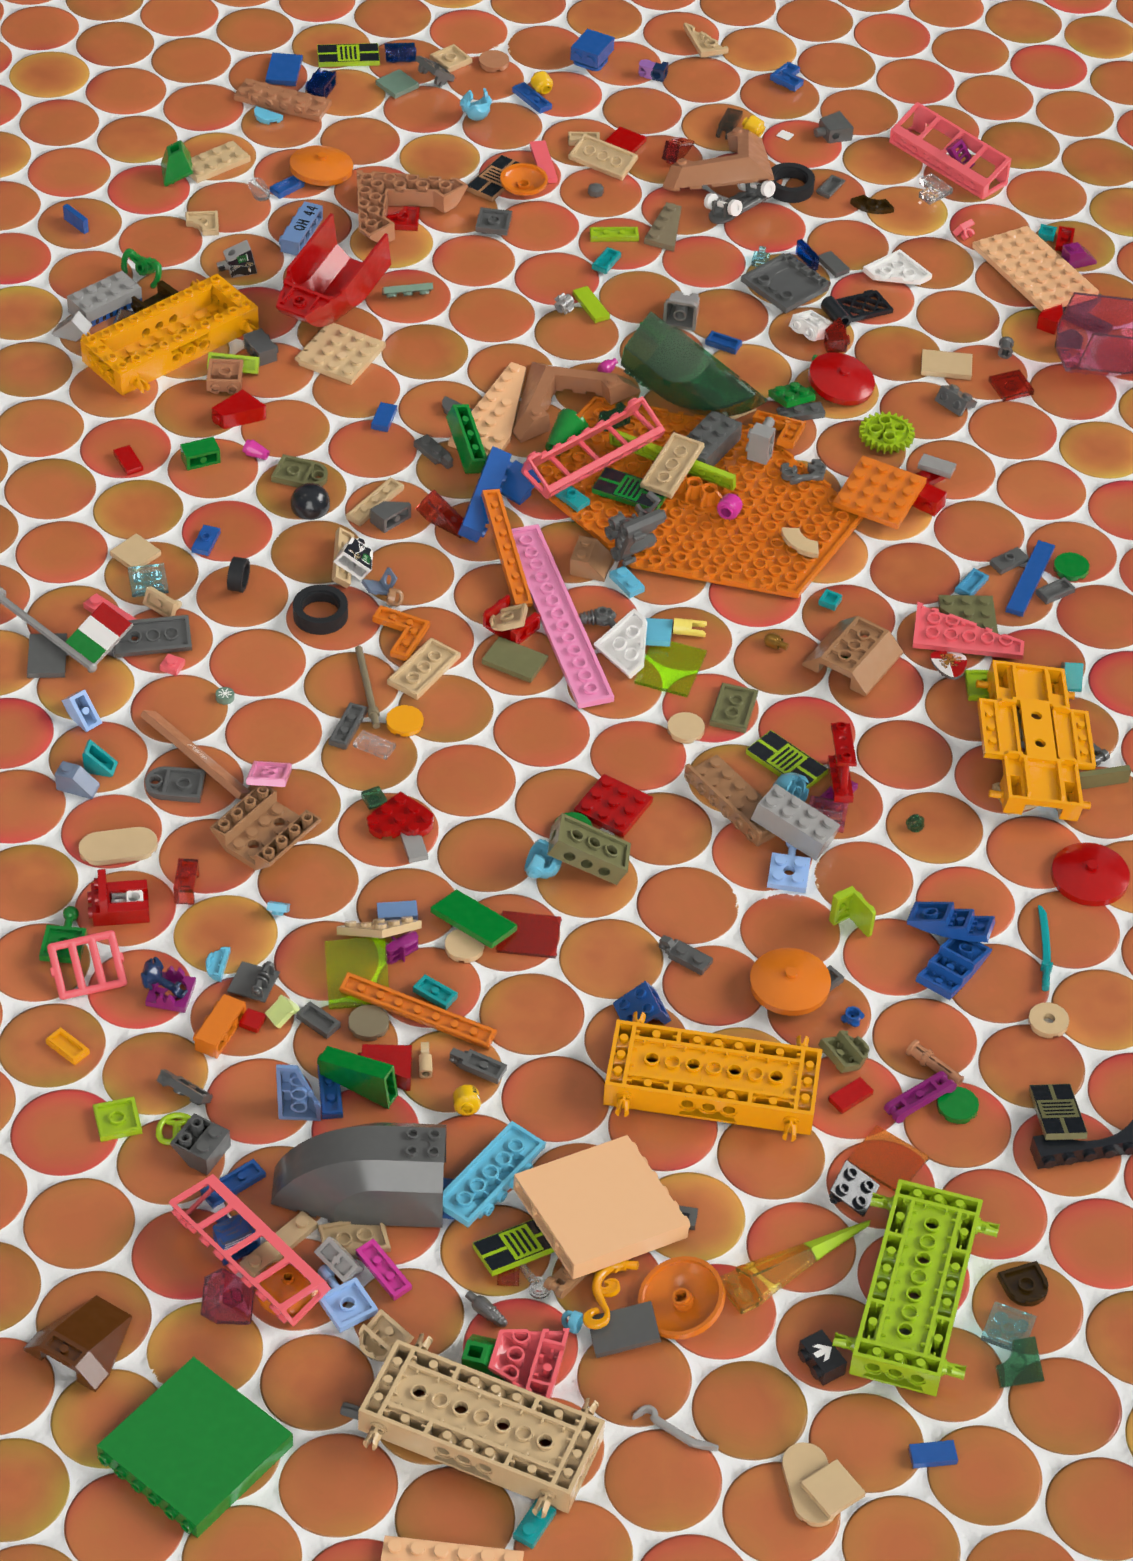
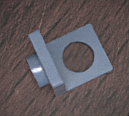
(380, 587)

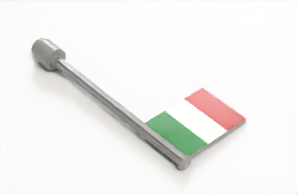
(90, 641)

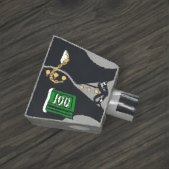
(238, 260)

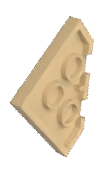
(379, 927)

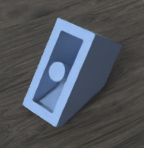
(82, 710)

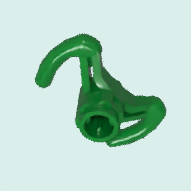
(143, 265)

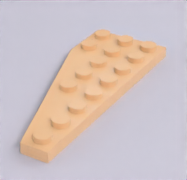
(498, 409)

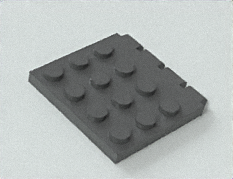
(786, 282)

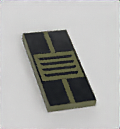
(1058, 1112)

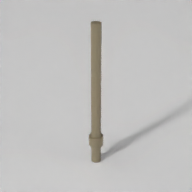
(373, 711)

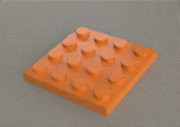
(879, 492)

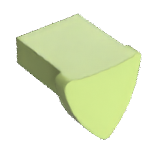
(282, 1011)

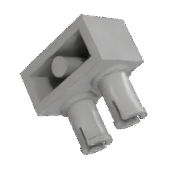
(761, 441)

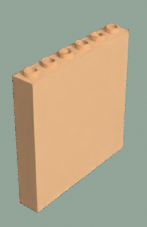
(601, 1206)

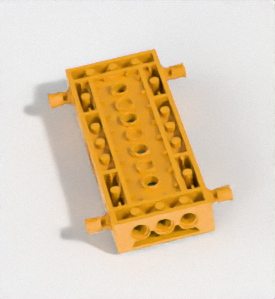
(169, 334)
(711, 1089)

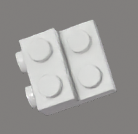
(810, 324)

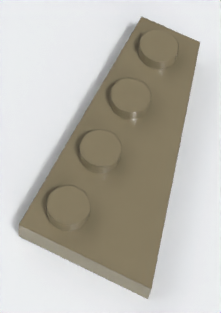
(665, 228)

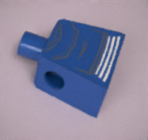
(232, 1231)

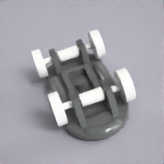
(741, 202)

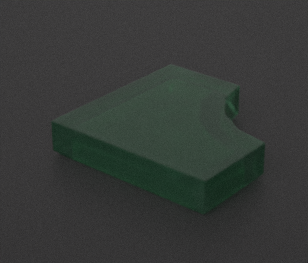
(1022, 1365)

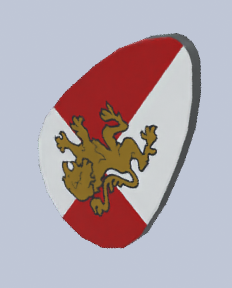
(949, 663)

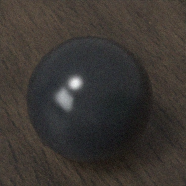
(310, 501)

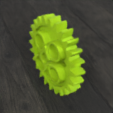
(886, 432)

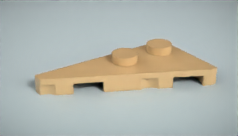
(704, 43)

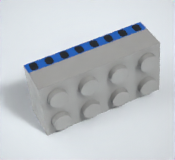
(104, 298)

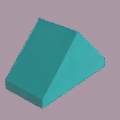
(1073, 675)
(98, 761)

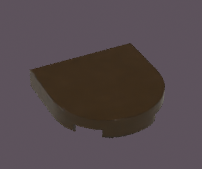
(1024, 1284)

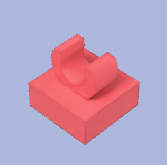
(964, 229)

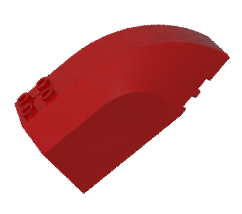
(328, 283)

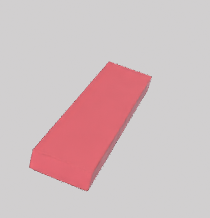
(543, 159)

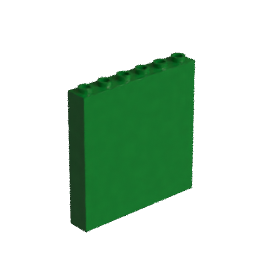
(194, 1446)

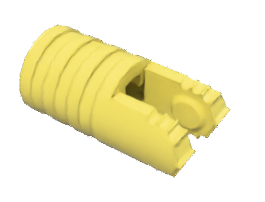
(684, 627)

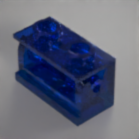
(321, 83)

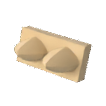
(161, 602)

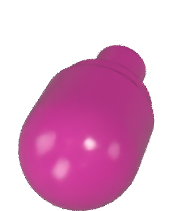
(607, 365)

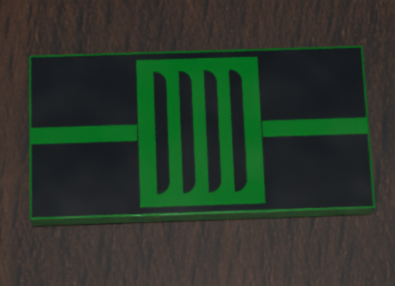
(624, 489)

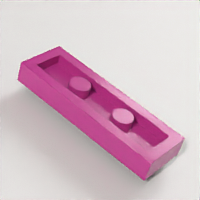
(383, 1269)

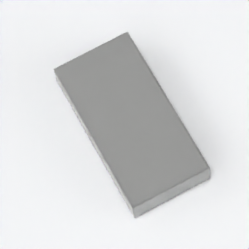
(936, 466)
(414, 847)

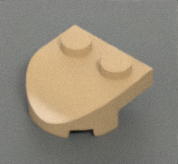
(380, 1335)

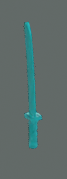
(1046, 966)

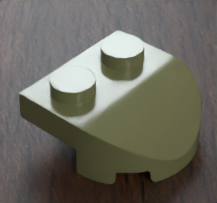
(845, 1051)

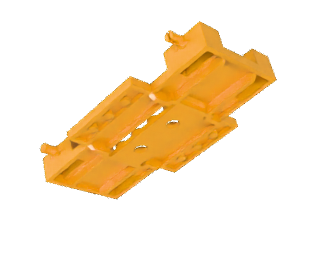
(1044, 774)

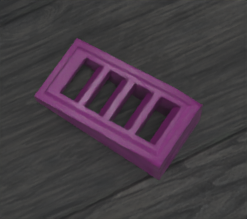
(958, 143)

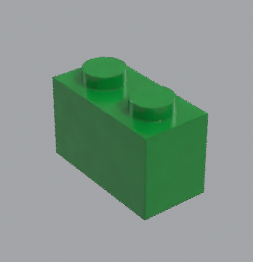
(200, 453)

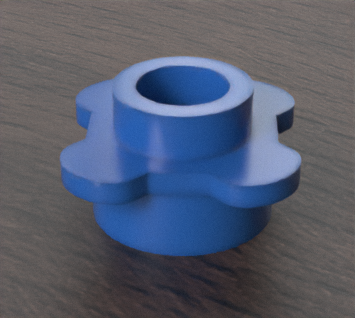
(852, 1016)

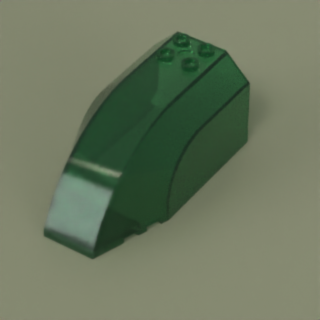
(685, 372)

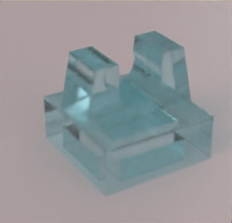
(760, 257)

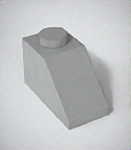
(72, 327)

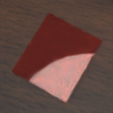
(535, 935)

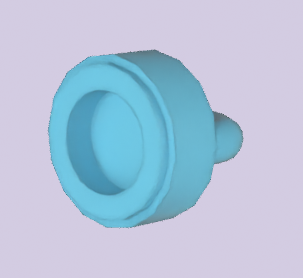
(575, 1321)

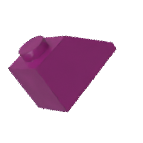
(1077, 255)

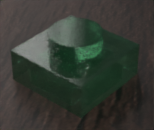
(373, 797)

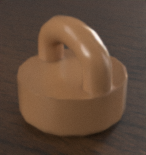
(391, 594)

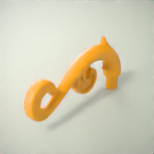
(612, 1289)

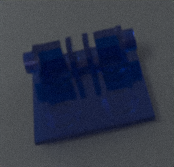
(400, 52)

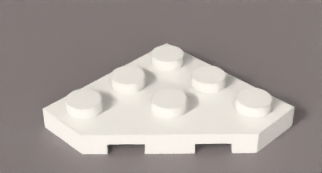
(897, 268)
(625, 643)

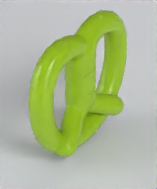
(167, 1119)

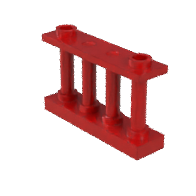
(840, 762)

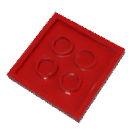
(613, 805)

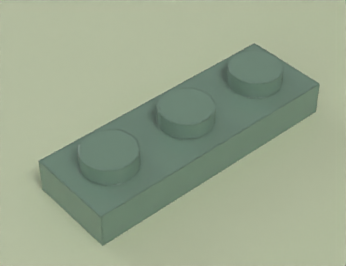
(407, 290)

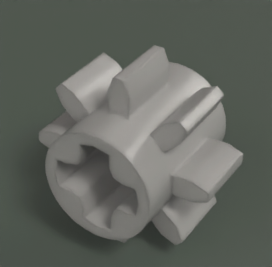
(564, 303)

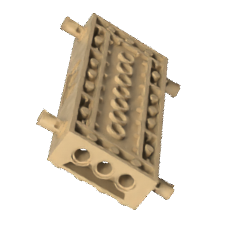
(472, 1438)

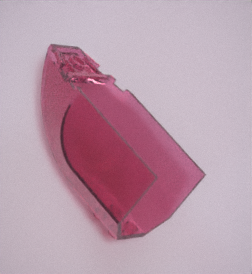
(1096, 335)

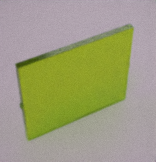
(671, 668)
(360, 957)

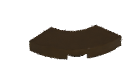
(872, 205)

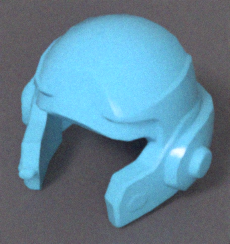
(476, 110)
(539, 863)

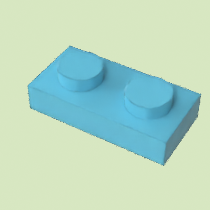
(627, 581)

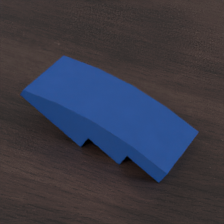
(952, 923)
(953, 966)

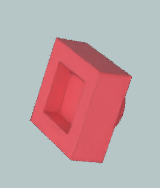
(172, 664)

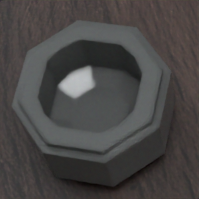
(595, 190)

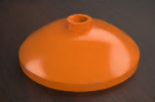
(524, 179)
(284, 1289)

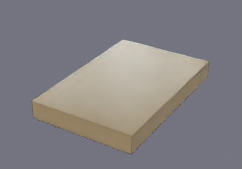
(946, 364)
(354, 1236)

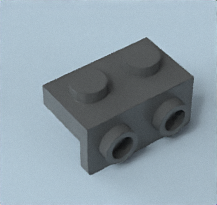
(954, 399)

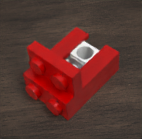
(118, 901)

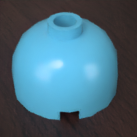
(794, 784)

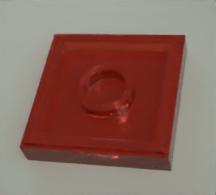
(1011, 385)

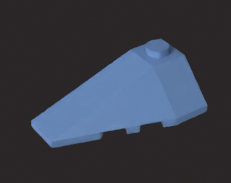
(295, 1095)

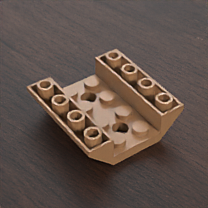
(868, 656)
(254, 822)

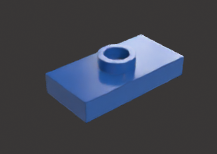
(206, 540)

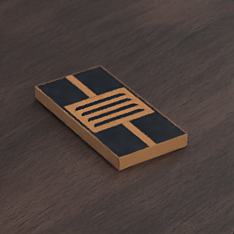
(488, 183)

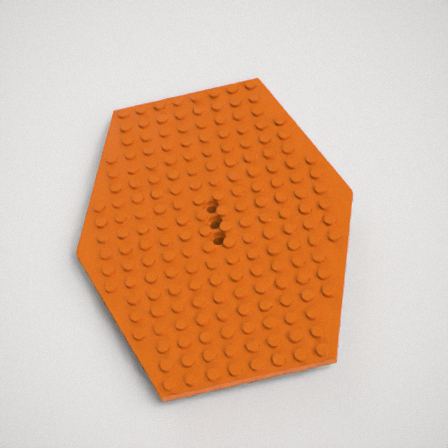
(694, 536)

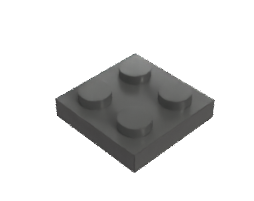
(493, 221)

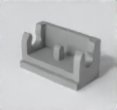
(338, 1259)

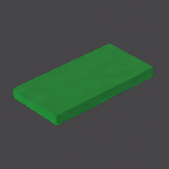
(473, 918)

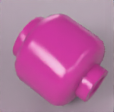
(729, 506)

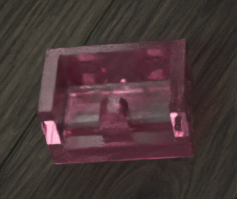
(833, 810)

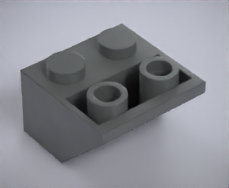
(201, 1143)

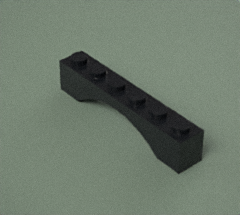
(1067, 1152)

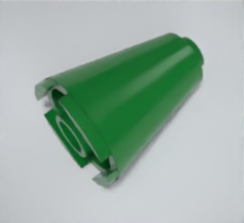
(565, 426)

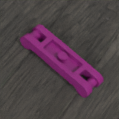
(919, 1096)

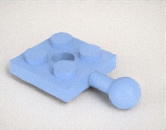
(782, 862)
(350, 1291)

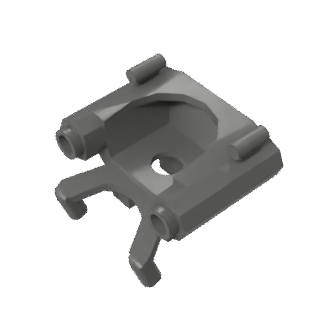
(634, 533)

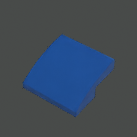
(517, 486)

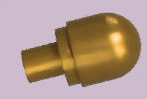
(775, 641)

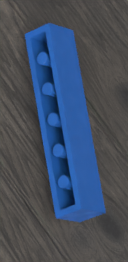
(490, 478)

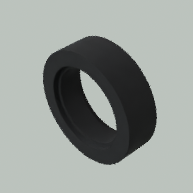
(795, 171)
(320, 593)

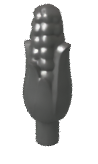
(486, 1309)

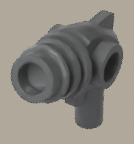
(601, 616)

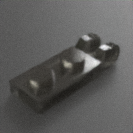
(729, 121)

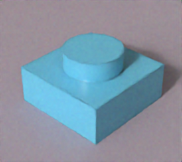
(278, 908)

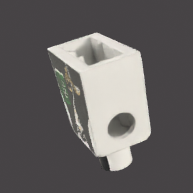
(355, 558)

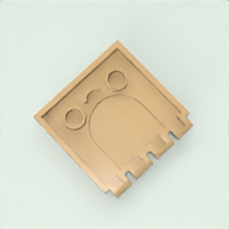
(340, 353)

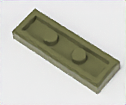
(1105, 776)

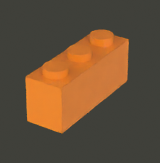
(219, 1026)

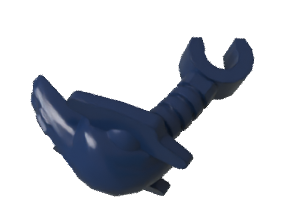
(153, 974)

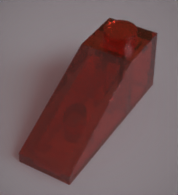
(676, 149)
(440, 513)

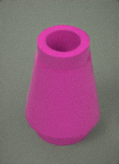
(255, 450)

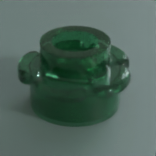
(918, 825)

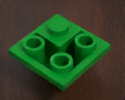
(176, 163)
(478, 1354)

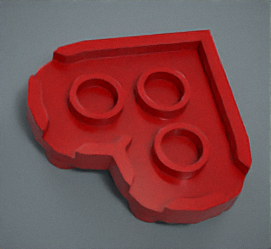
(400, 815)

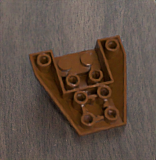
(84, 1340)

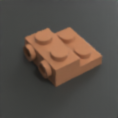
(224, 375)

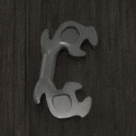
(815, 469)

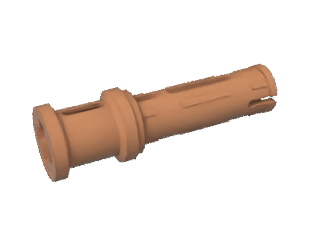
(927, 1058)

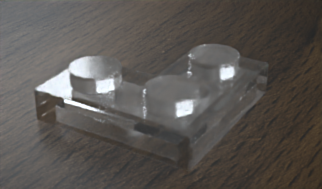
(935, 189)

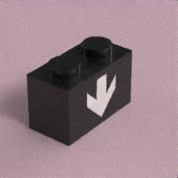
(821, 1357)

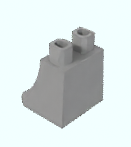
(682, 310)

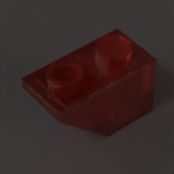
(836, 338)

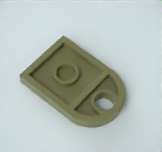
(298, 471)

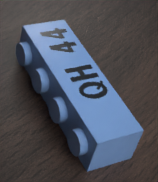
(301, 228)

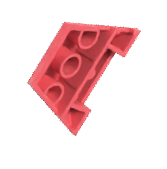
(529, 1358)

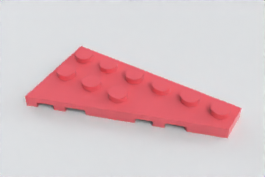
(958, 635)

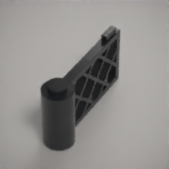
(835, 309)

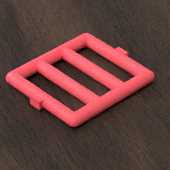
(91, 941)

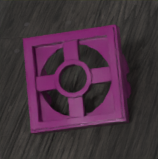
(168, 1002)

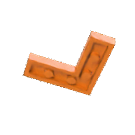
(790, 428)
(412, 630)

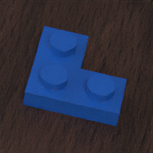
(787, 76)

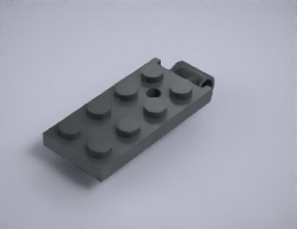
(156, 636)

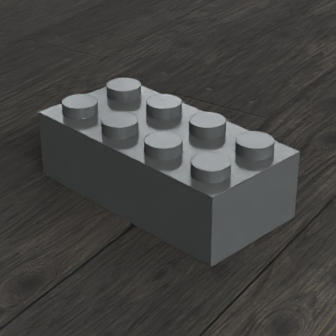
(718, 434)

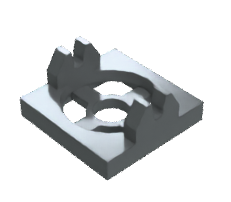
(436, 69)

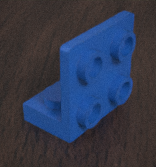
(641, 999)

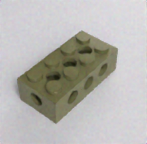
(589, 849)

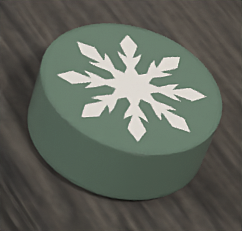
(225, 695)

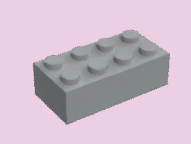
(795, 822)

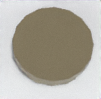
(368, 1022)

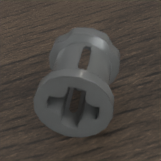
(1005, 350)

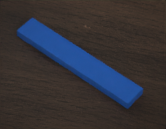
(1030, 578)

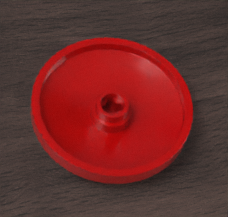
(841, 379)
(1090, 874)

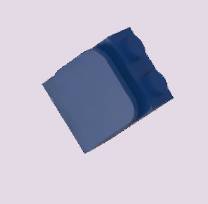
(592, 50)

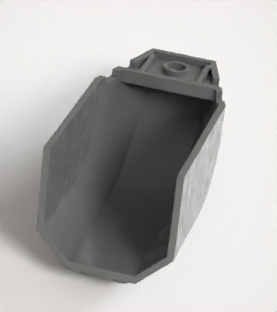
(367, 1175)

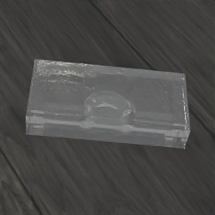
(374, 744)

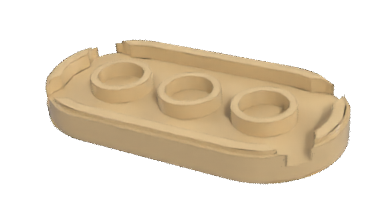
(118, 846)
(798, 1464)

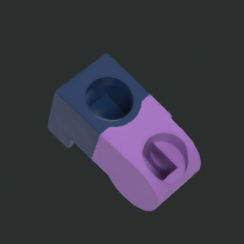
(653, 70)

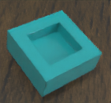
(1047, 232)
(830, 599)

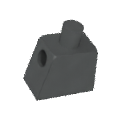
(834, 128)

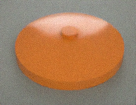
(321, 165)
(790, 981)
(684, 1296)

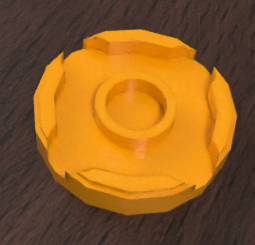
(404, 720)

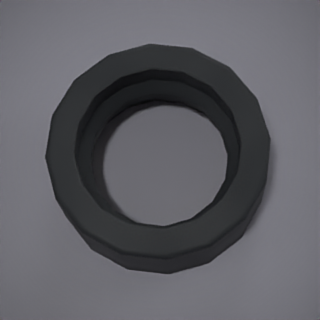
(238, 574)

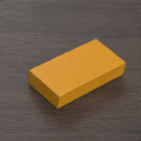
(67, 1046)

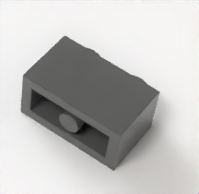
(260, 345)

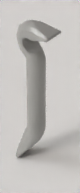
(671, 1429)

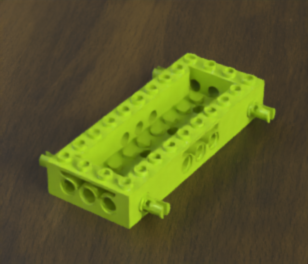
(880, 1348)

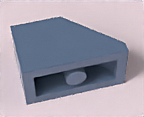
(75, 780)

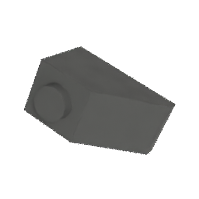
(389, 514)

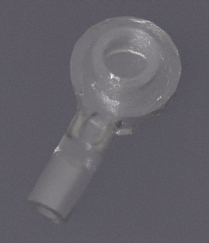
(536, 1283)

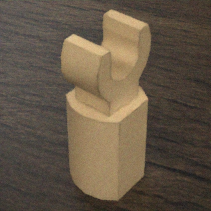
(425, 1061)

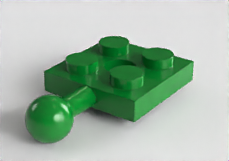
(792, 394)
(60, 933)

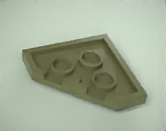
(970, 607)

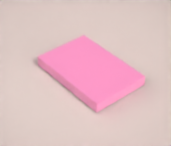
(269, 774)

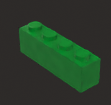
(466, 438)

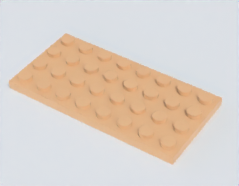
(1033, 267)

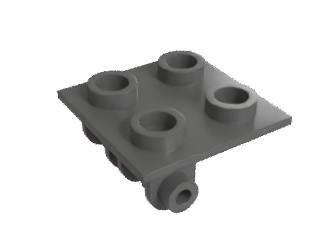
(254, 981)

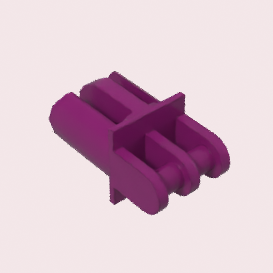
(401, 947)

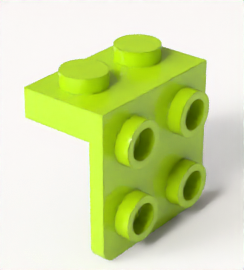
(852, 905)

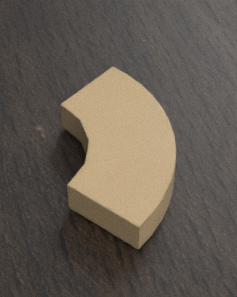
(803, 545)

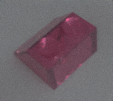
(227, 1299)

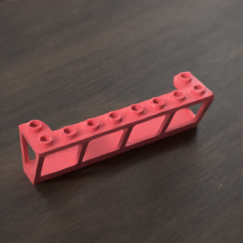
(943, 163)
(535, 459)
(262, 1230)

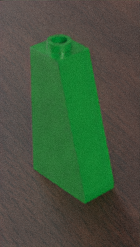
(360, 1074)

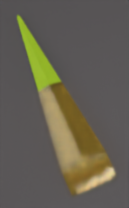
(760, 1279)

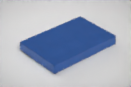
(284, 69)

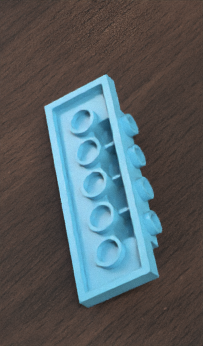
(491, 1174)

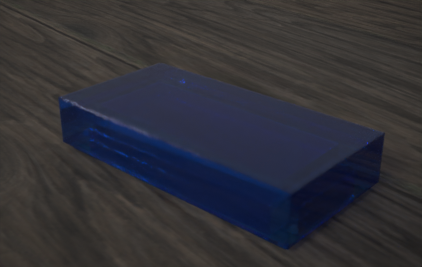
(808, 256)

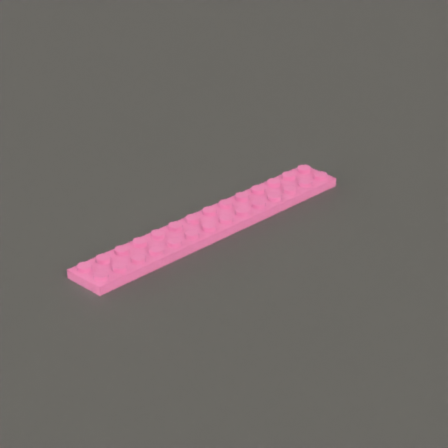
(561, 620)

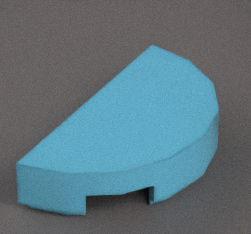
(266, 116)
(217, 962)

